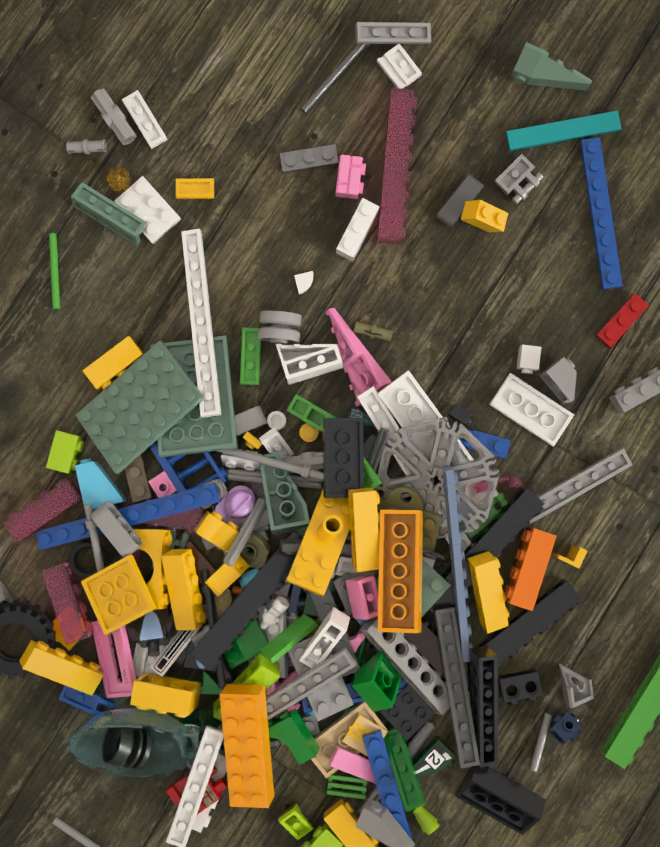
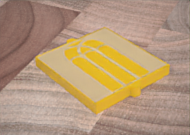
(358, 728)

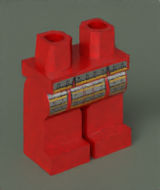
(212, 793)

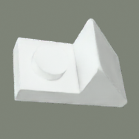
(275, 443)

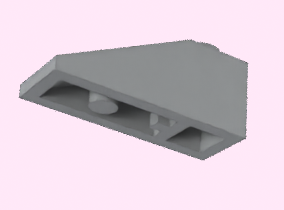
(381, 825)

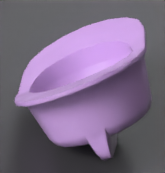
(236, 504)

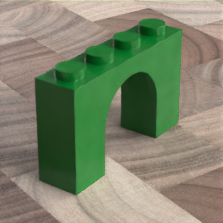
(294, 733)

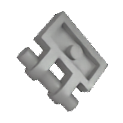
(514, 175)

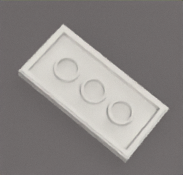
(531, 409)

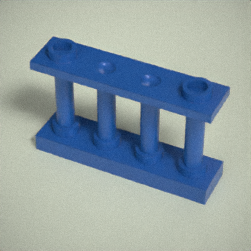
(178, 478)

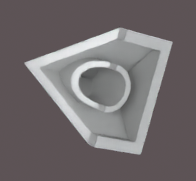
(575, 687)

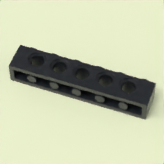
(484, 702)

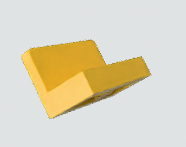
(574, 556)

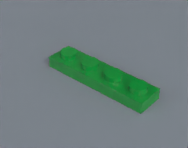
(403, 770)

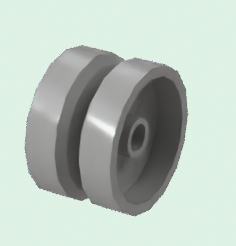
(279, 327)

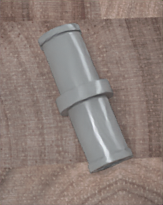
(86, 146)

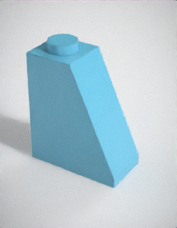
(96, 484)

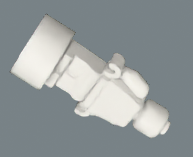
(270, 617)

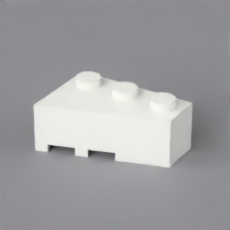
(308, 361)

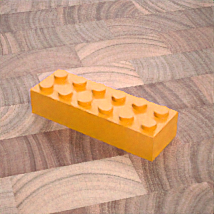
(400, 571)
(247, 745)

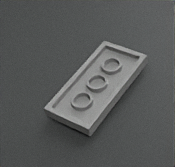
(329, 698)

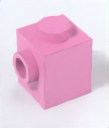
(162, 485)

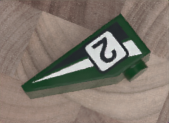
(433, 758)

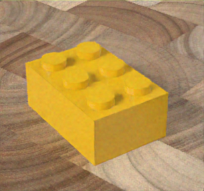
(165, 694)

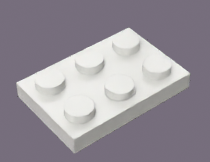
(149, 206)

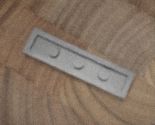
(392, 33)

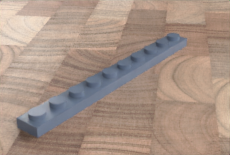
(457, 555)

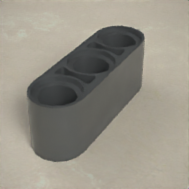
(454, 206)

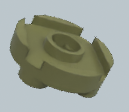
(261, 549)

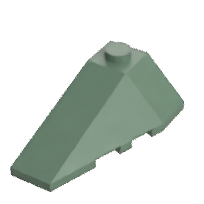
(538, 69)
(284, 502)

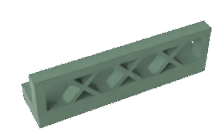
(108, 213)

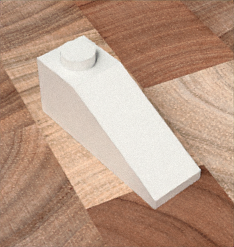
(325, 638)

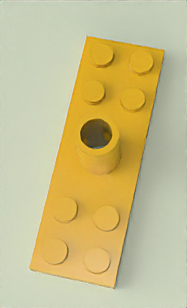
(321, 547)

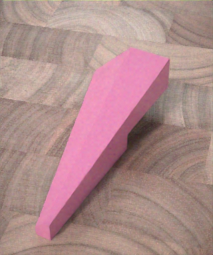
(356, 360)

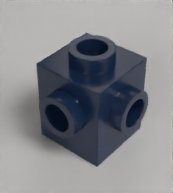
(560, 731)

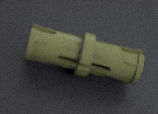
(373, 331)

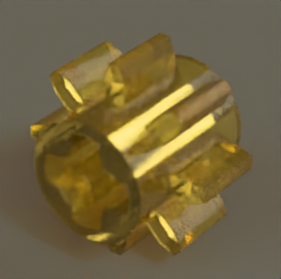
(118, 179)

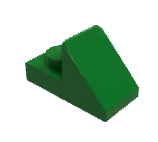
(209, 683)

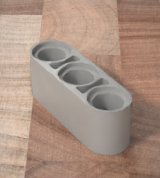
(249, 420)
(116, 529)

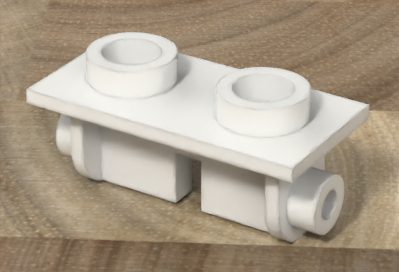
(233, 461)

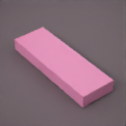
(351, 763)

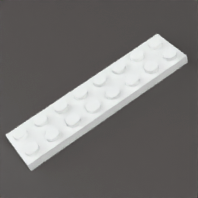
(412, 406)

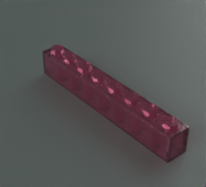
(395, 166)

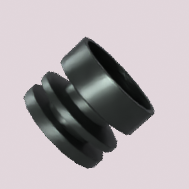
(127, 747)

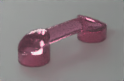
(511, 480)

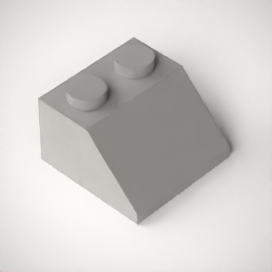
(561, 379)

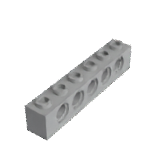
(437, 702)

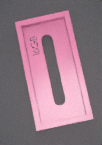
(107, 661)

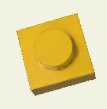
(251, 441)

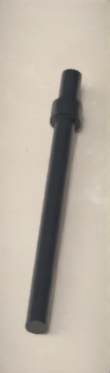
(211, 620)

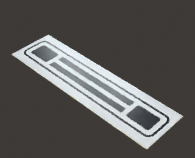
(173, 650)

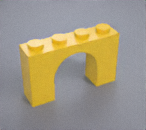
(156, 544)

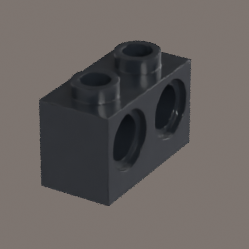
(519, 680)

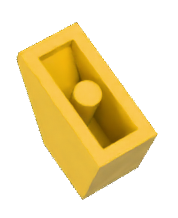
(226, 575)

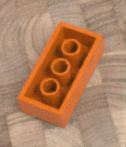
(529, 568)

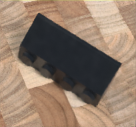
(501, 798)

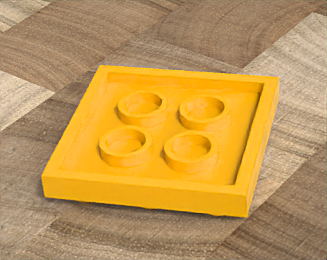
(118, 594)

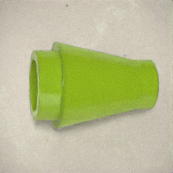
(426, 820)

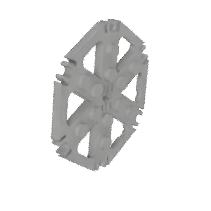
(441, 456)

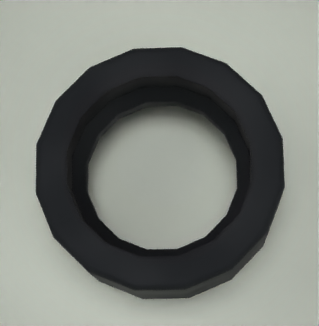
(74, 556)

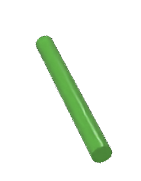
(54, 271)

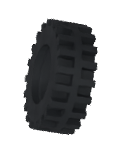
(32, 618)

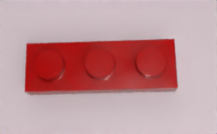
(622, 320)

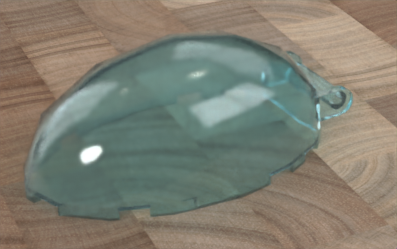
(168, 748)

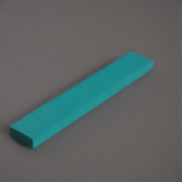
(563, 130)

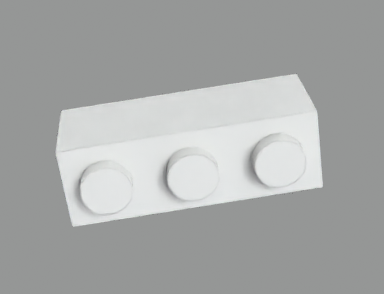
(357, 229)

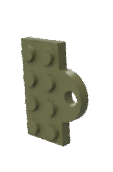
(431, 520)

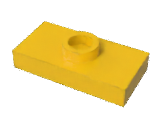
(195, 188)

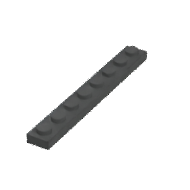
(456, 687)

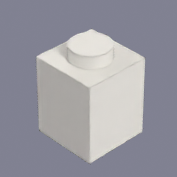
(528, 358)

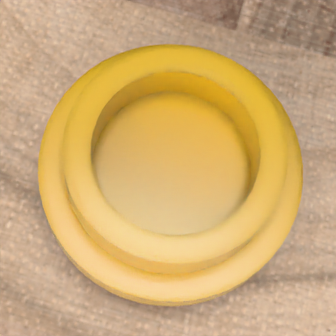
(308, 433)

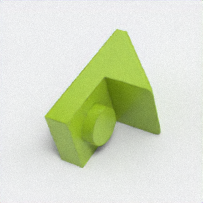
(295, 822)

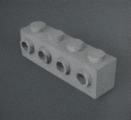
(638, 392)

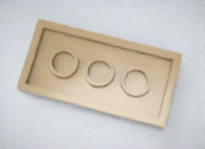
(333, 736)

